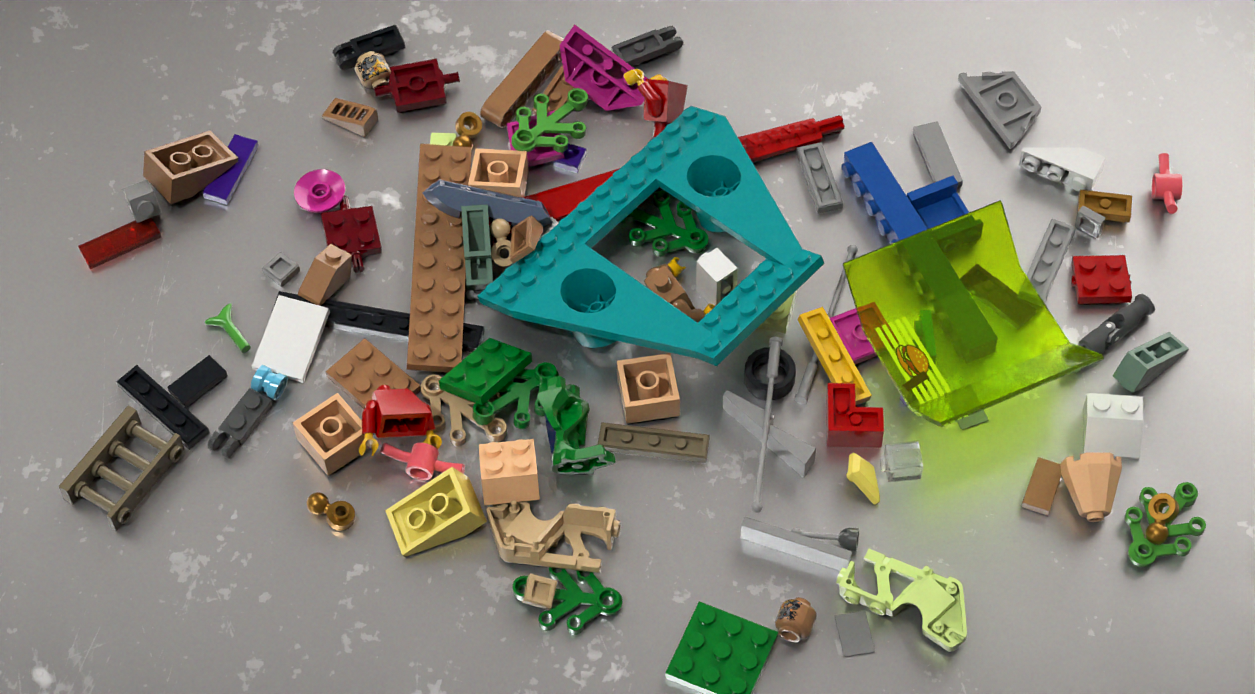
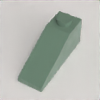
(1148, 361)

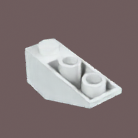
(1069, 166)

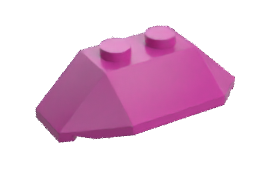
(597, 71)

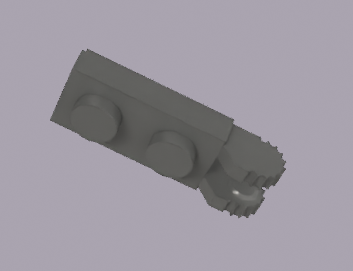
(648, 45)
(240, 422)

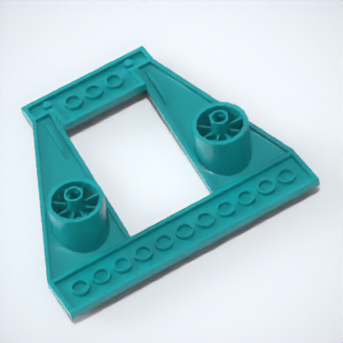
(585, 293)

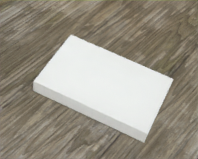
(291, 338)

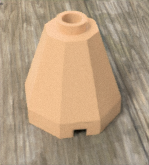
(1092, 483)

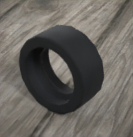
(760, 389)

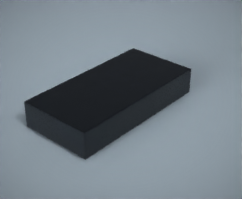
(197, 381)

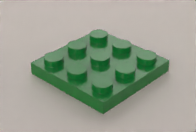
(721, 653)

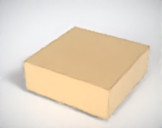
(539, 591)

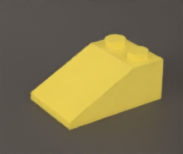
(436, 513)

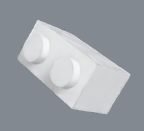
(715, 276)

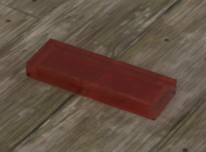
(119, 242)

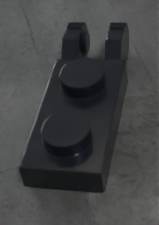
(380, 41)

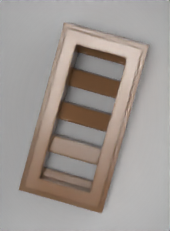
(367, 113)
(524, 238)

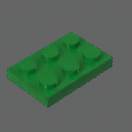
(485, 371)

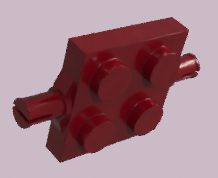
(417, 85)
(352, 231)

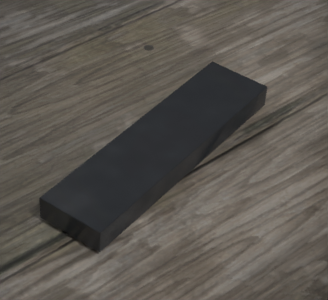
(162, 406)

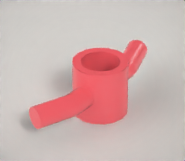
(1166, 185)
(421, 460)

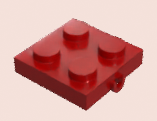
(1101, 279)

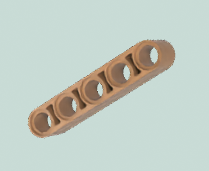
(523, 80)

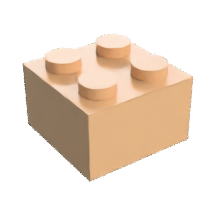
(500, 171)
(648, 388)
(330, 433)
(508, 472)

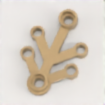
(457, 407)

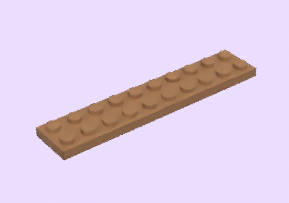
(437, 266)

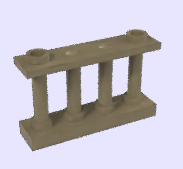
(110, 446)

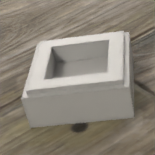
(1090, 222)
(281, 269)

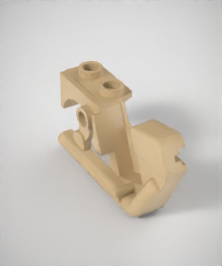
(527, 539)

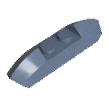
(451, 196)

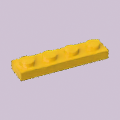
(832, 352)

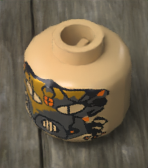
(372, 70)

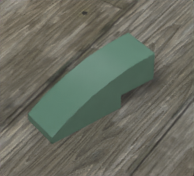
(477, 246)

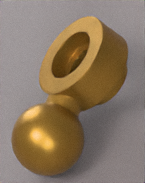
(475, 124)
(319, 504)
(1157, 532)

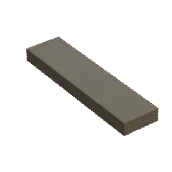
(654, 442)

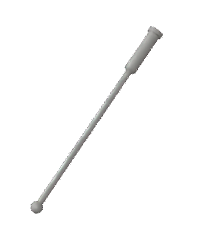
(772, 372)
(806, 383)

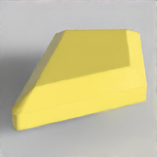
(864, 477)

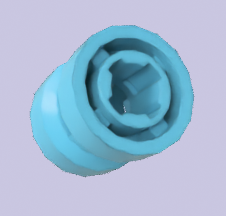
(269, 382)

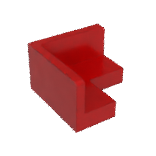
(851, 424)

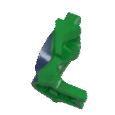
(566, 429)

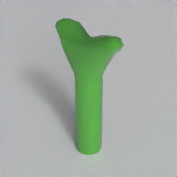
(224, 321)

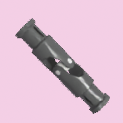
(1123, 319)

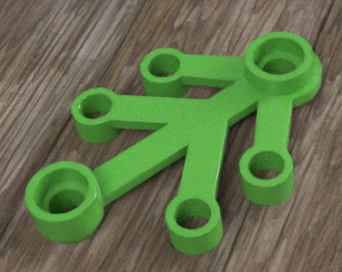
(527, 139)
(1153, 550)

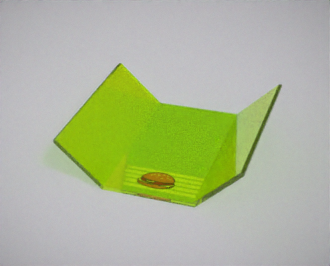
(959, 318)

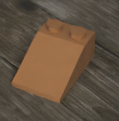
(187, 165)

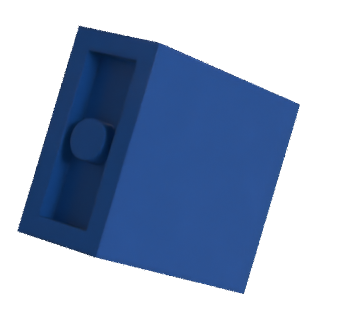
(938, 202)

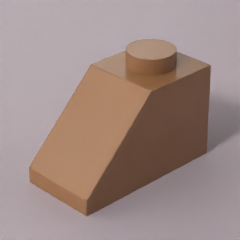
(326, 275)

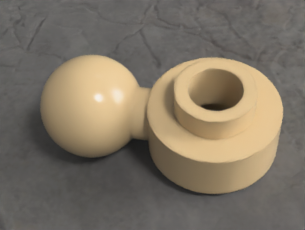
(500, 230)

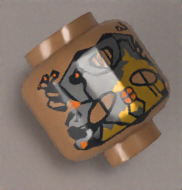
(795, 619)

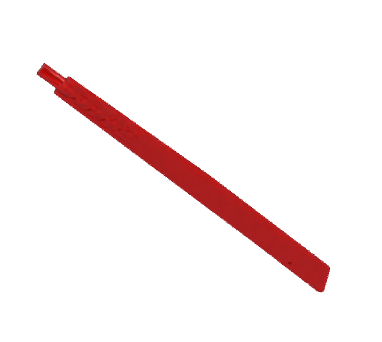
(759, 146)

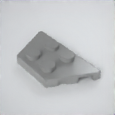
(1003, 102)

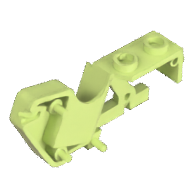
(935, 596)

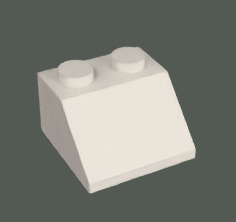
(1113, 425)

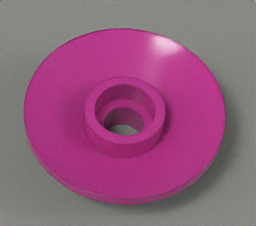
(317, 183)

